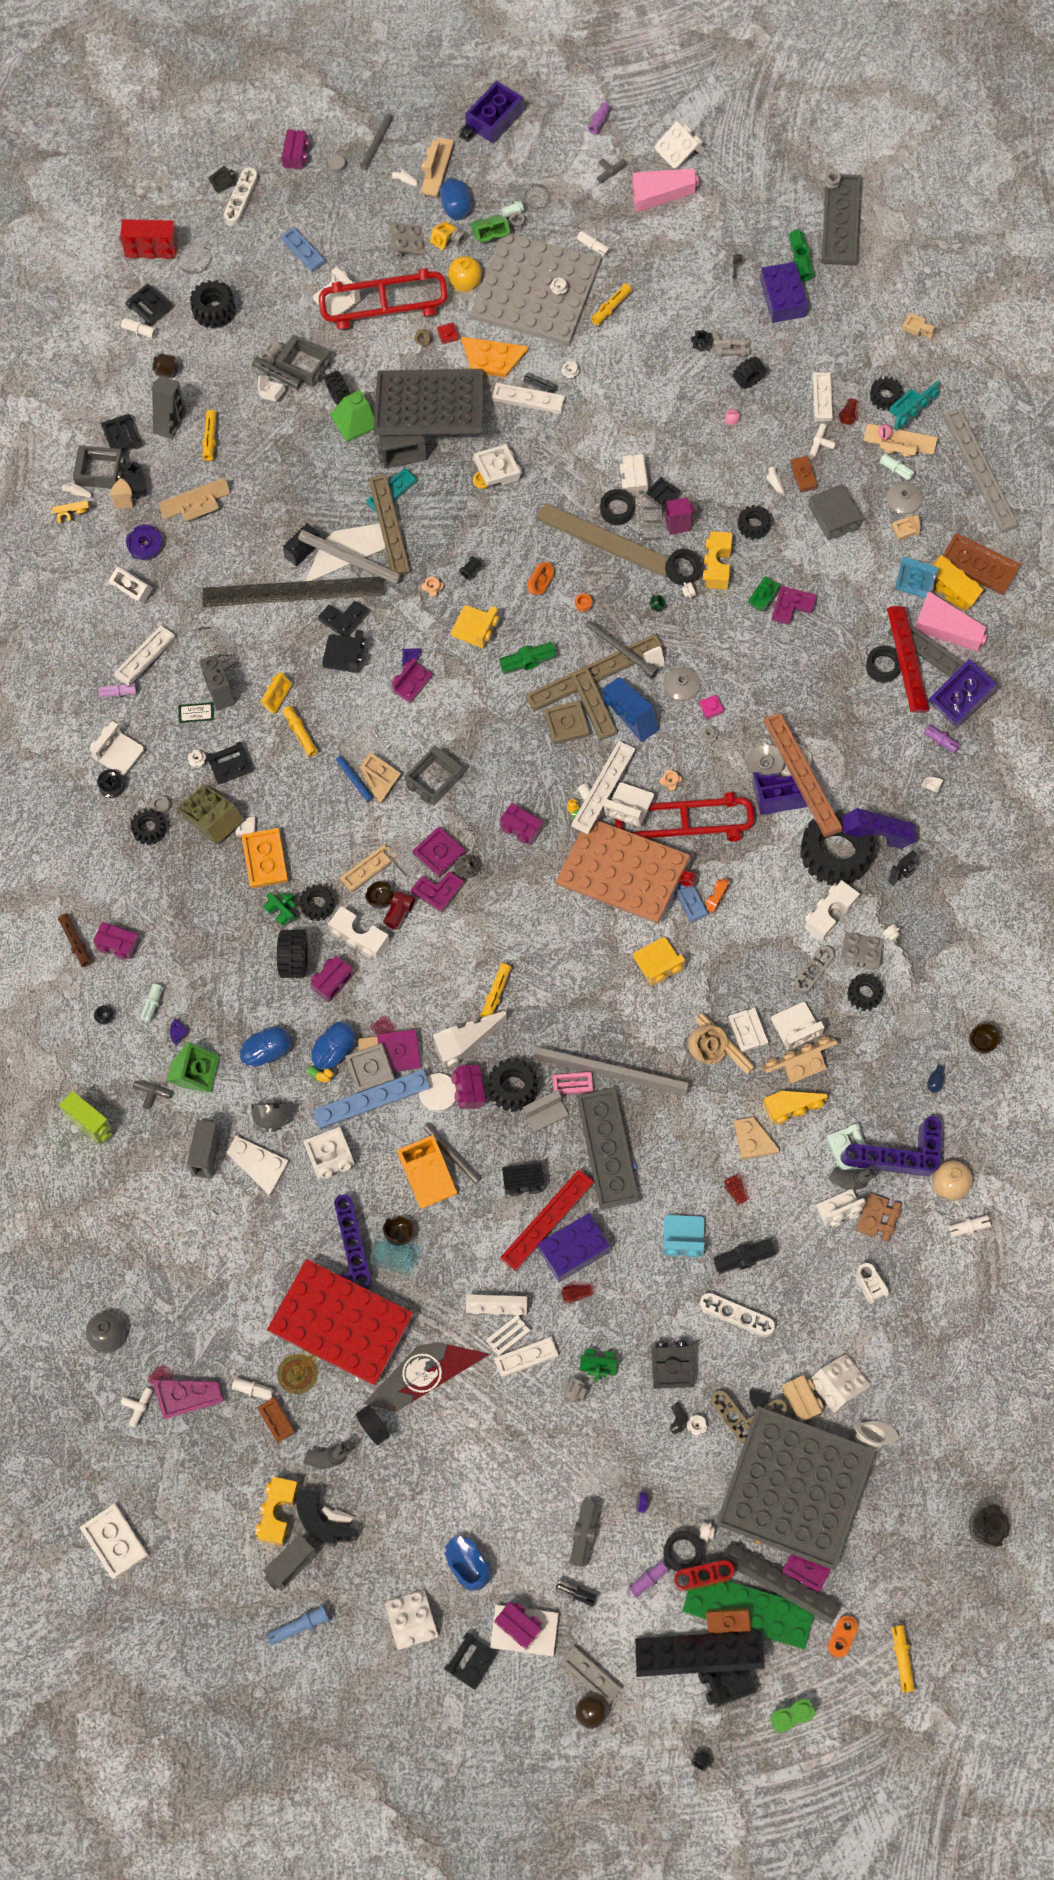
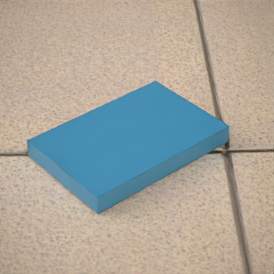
(916, 577)

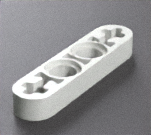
(239, 196)
(735, 1318)

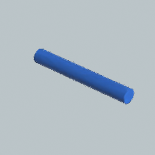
(355, 780)

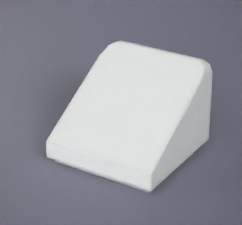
(654, 656)

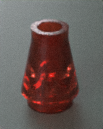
(848, 412)
(736, 1189)
(573, 1293)

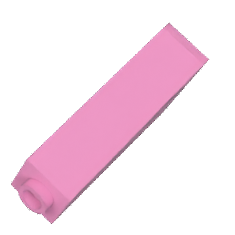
(662, 187)
(949, 624)

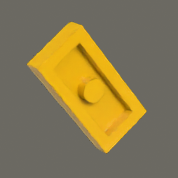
(79, 507)
(276, 692)

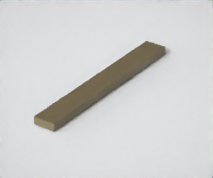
(603, 539)
(599, 670)

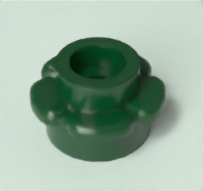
(657, 603)

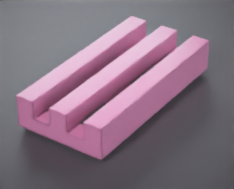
(566, 1091)

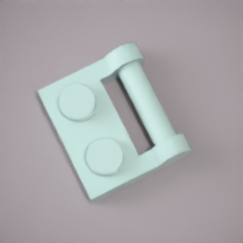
(839, 1141)

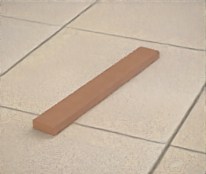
(802, 775)

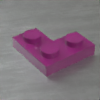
(790, 600)
(438, 895)

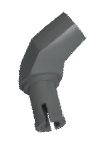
(852, 1180)
(327, 1459)

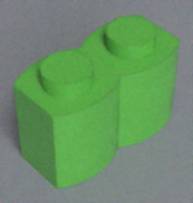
(494, 226)
(797, 1714)

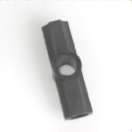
(584, 1533)

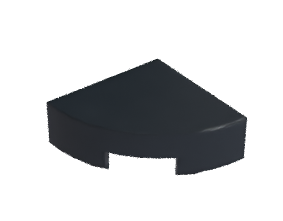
(758, 1398)

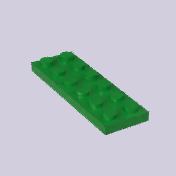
(772, 1614)

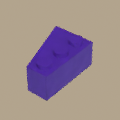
(776, 793)

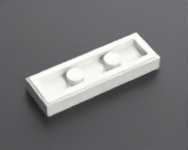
(822, 396)
(526, 1357)

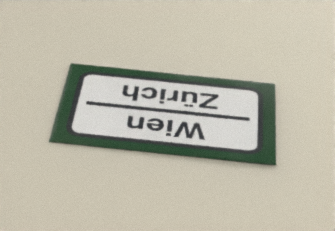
(196, 712)

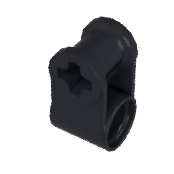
(135, 479)

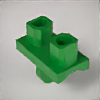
(763, 594)
(274, 903)
(598, 1366)

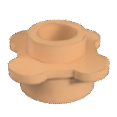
(432, 581)
(670, 775)

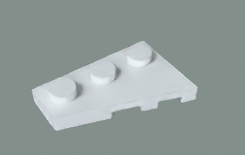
(258, 1163)

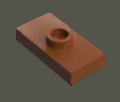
(803, 474)
(276, 1420)
(728, 1620)

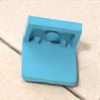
(683, 1236)

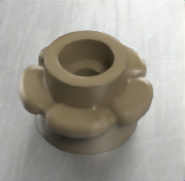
(422, 341)

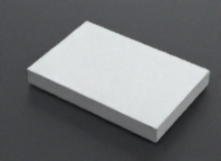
(114, 1541)
(543, 1645)

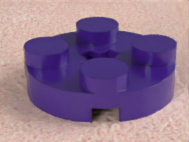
(146, 551)

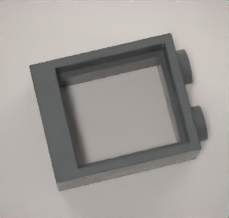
(289, 351)
(401, 450)
(97, 453)
(216, 682)
(445, 762)
(289, 1563)

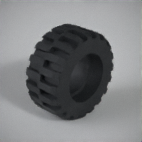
(830, 869)

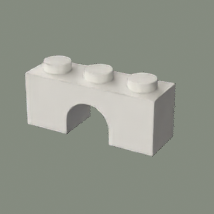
(841, 898)
(370, 943)

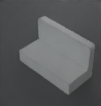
(545, 1111)

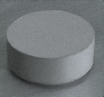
(336, 163)
(160, 804)

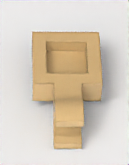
(916, 324)

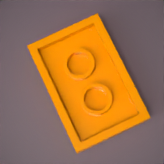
(264, 858)

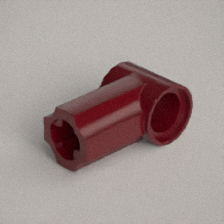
(400, 906)

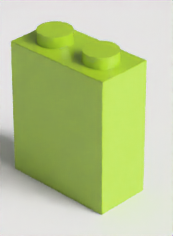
(86, 1118)

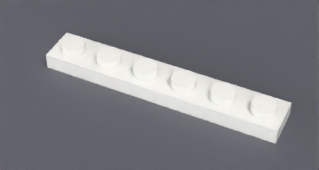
(603, 787)

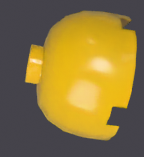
(464, 274)

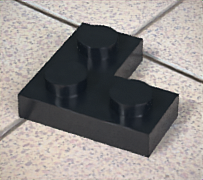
(345, 622)

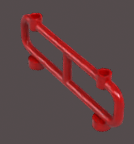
(343, 320)
(732, 832)

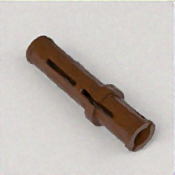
(83, 957)

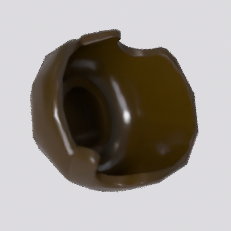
(379, 894)
(984, 1038)
(398, 1231)
(592, 1710)

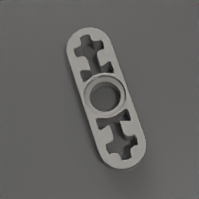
(817, 956)

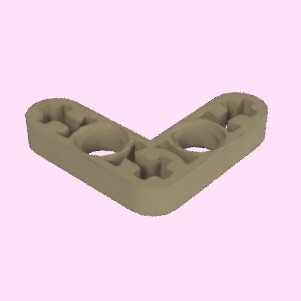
(746, 1426)

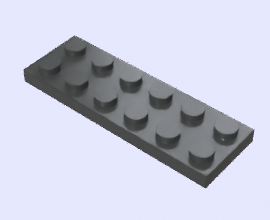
(841, 221)
(607, 1149)

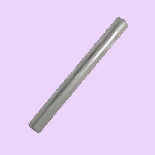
(349, 557)

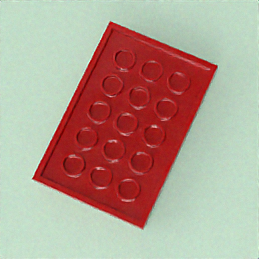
(340, 1322)

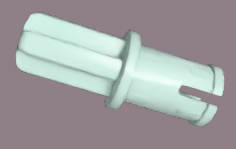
(896, 467)
(151, 1002)

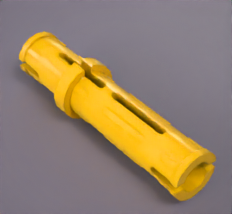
(607, 308)
(209, 435)
(296, 725)
(492, 999)
(903, 1660)

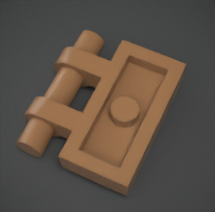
(872, 1215)

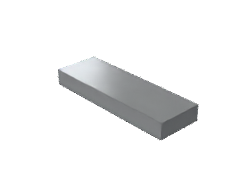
(590, 1674)

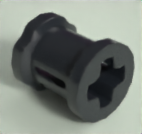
(470, 568)

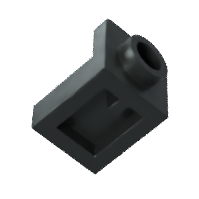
(223, 178)

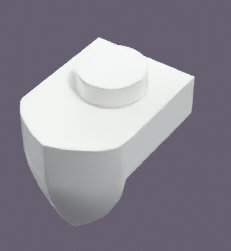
(269, 390)

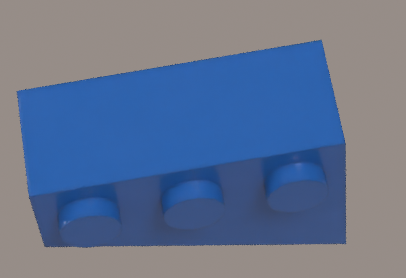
(631, 708)

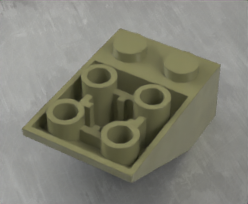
(211, 813)

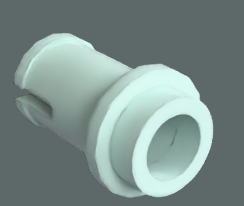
(513, 208)

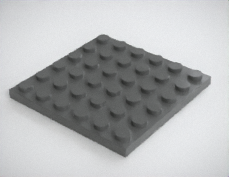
(429, 402)
(795, 1488)

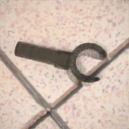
(737, 260)

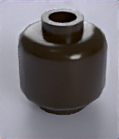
(165, 365)

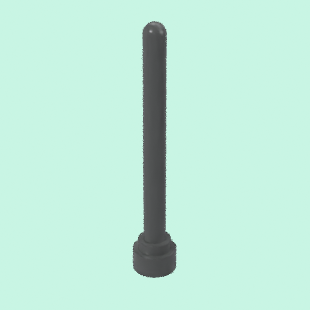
(649, 669)

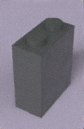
(835, 512)
(203, 1148)

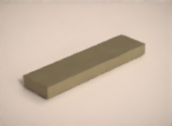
(593, 703)

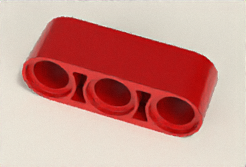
(696, 1583)

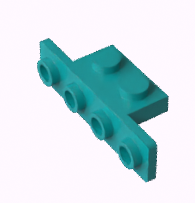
(911, 404)

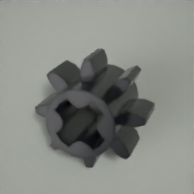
(701, 340)

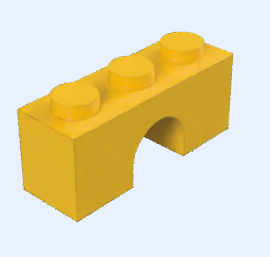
(719, 546)
(279, 1493)

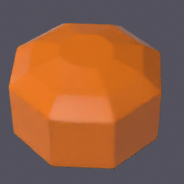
(583, 602)

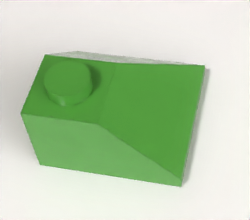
(353, 416)
(193, 1068)

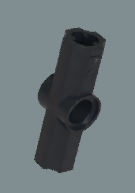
(744, 1256)

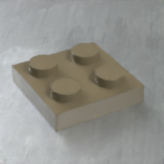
(566, 722)

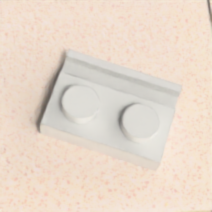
(747, 1030)

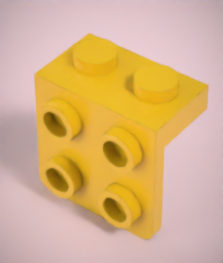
(475, 625)
(658, 961)

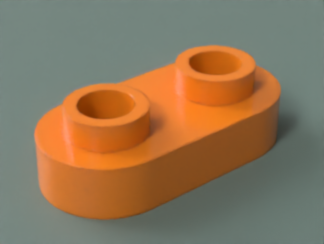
(538, 582)
(721, 888)
(842, 1636)

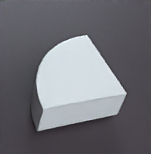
(932, 783)
(246, 827)

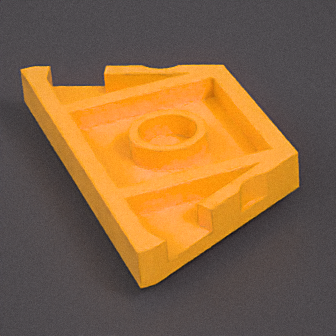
(492, 356)

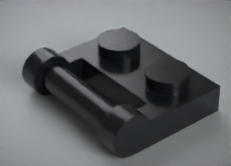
(152, 300)
(115, 435)
(230, 768)
(477, 1664)

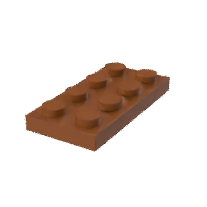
(982, 563)

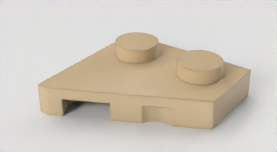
(378, 775)
(753, 1140)

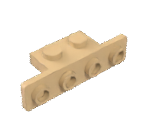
(435, 165)
(901, 441)
(196, 501)
(802, 1062)

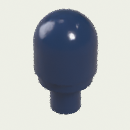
(936, 1080)

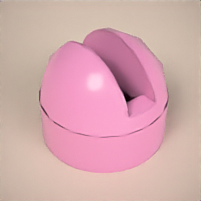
(732, 416)
(889, 431)

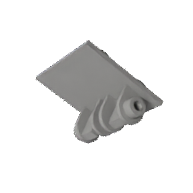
(406, 239)
(862, 950)

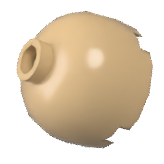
(707, 1044)
(952, 1180)

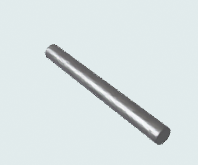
(376, 141)
(452, 1154)

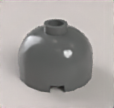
(271, 1115)
(106, 1332)

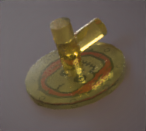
(297, 1374)

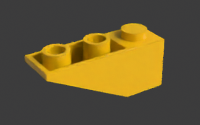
(788, 1104)

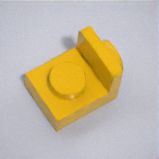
(441, 234)

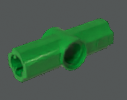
(798, 248)
(527, 657)

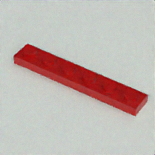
(907, 659)
(547, 1220)

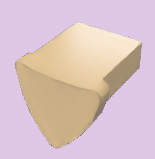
(121, 495)
(906, 527)

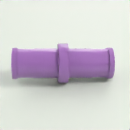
(599, 118)
(942, 738)
(648, 1579)

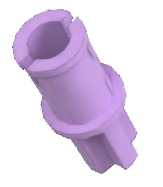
(117, 690)

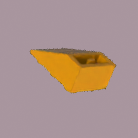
(426, 1172)

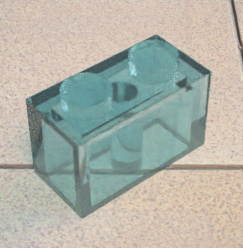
(392, 1257)

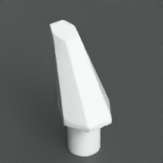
(405, 178)
(775, 480)
(76, 490)
(336, 1516)

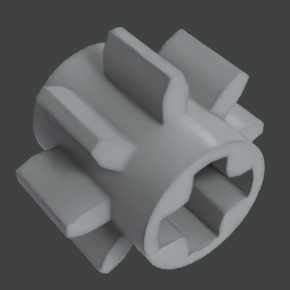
(574, 1390)

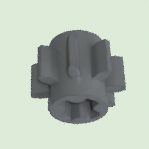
(465, 866)

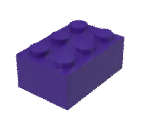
(494, 111)
(783, 292)
(963, 693)
(574, 1247)

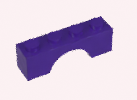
(865, 823)

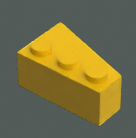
(955, 584)

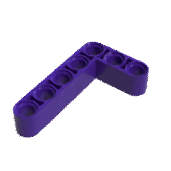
(899, 1156)
(352, 1234)

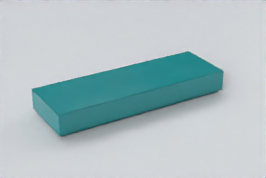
(398, 486)

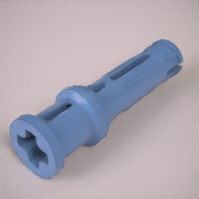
(307, 1621)

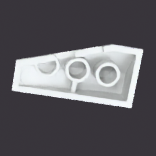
(455, 1044)

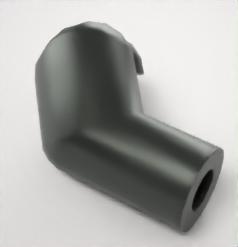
(680, 1419)

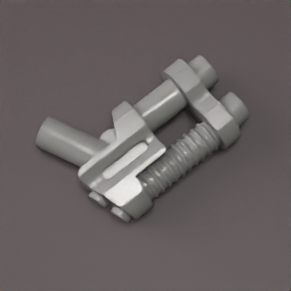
(723, 346)

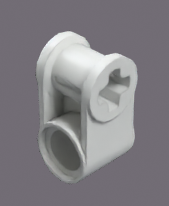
(871, 1284)

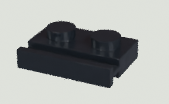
(663, 491)
(904, 868)

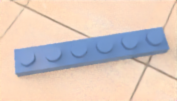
(371, 1099)

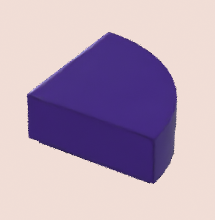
(409, 654)
(177, 1032)

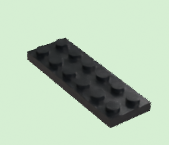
(699, 1653)

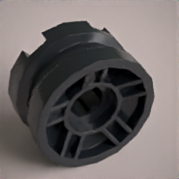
(110, 776)

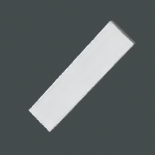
(528, 398)
(144, 655)

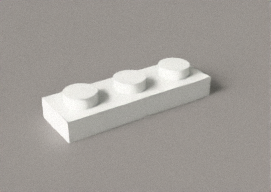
(496, 1304)

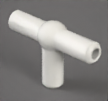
(819, 440)
(139, 1407)

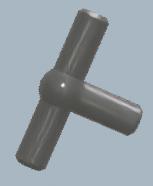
(610, 170)
(151, 1090)

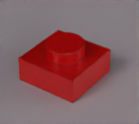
(447, 333)

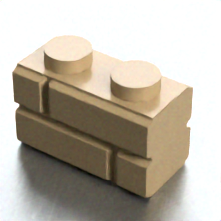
(802, 1400)

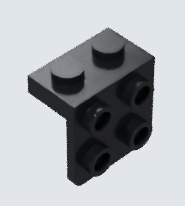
(344, 652)

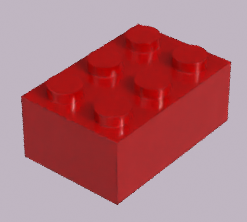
(149, 238)

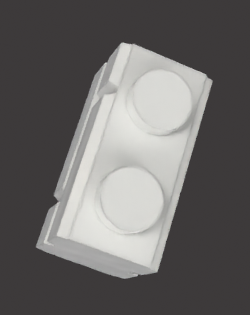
(634, 474)
(130, 584)

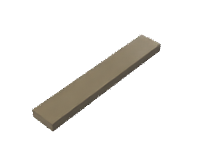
(389, 524)

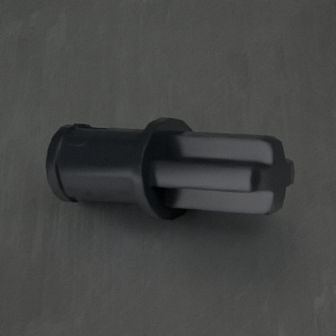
(576, 1592)

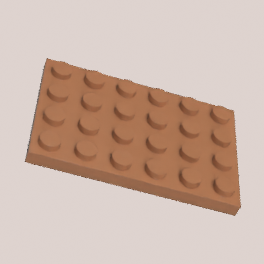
(623, 871)

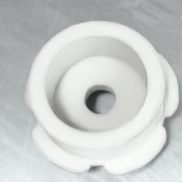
(558, 282)
(570, 366)
(688, 590)
(200, 761)
(891, 932)
(702, 1424)
(706, 1531)

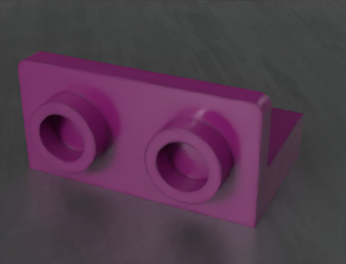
(411, 681)

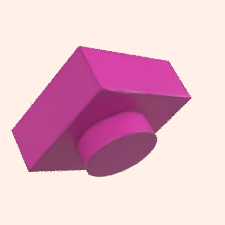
(711, 707)

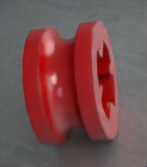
(687, 879)

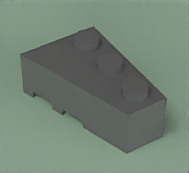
(167, 406)

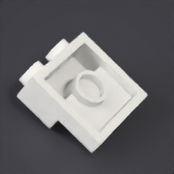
(497, 465)
(329, 1153)

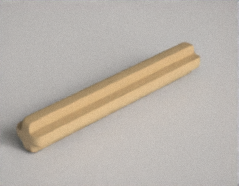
(734, 1053)

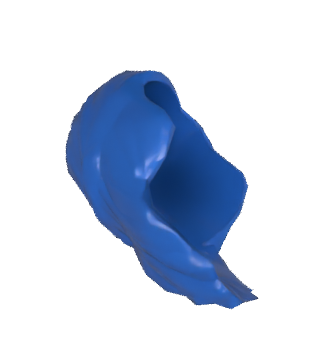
(455, 198)
(333, 1045)
(265, 1046)
(467, 1563)

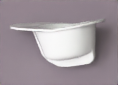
(875, 1434)

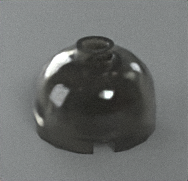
(989, 1525)

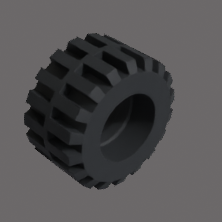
(208, 293)
(292, 953)
(507, 1070)

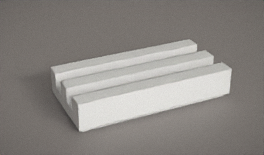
(521, 1324)

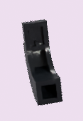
(308, 1513)

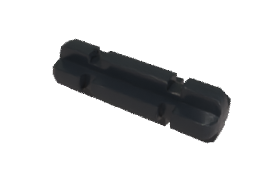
(540, 383)

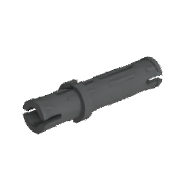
(260, 363)

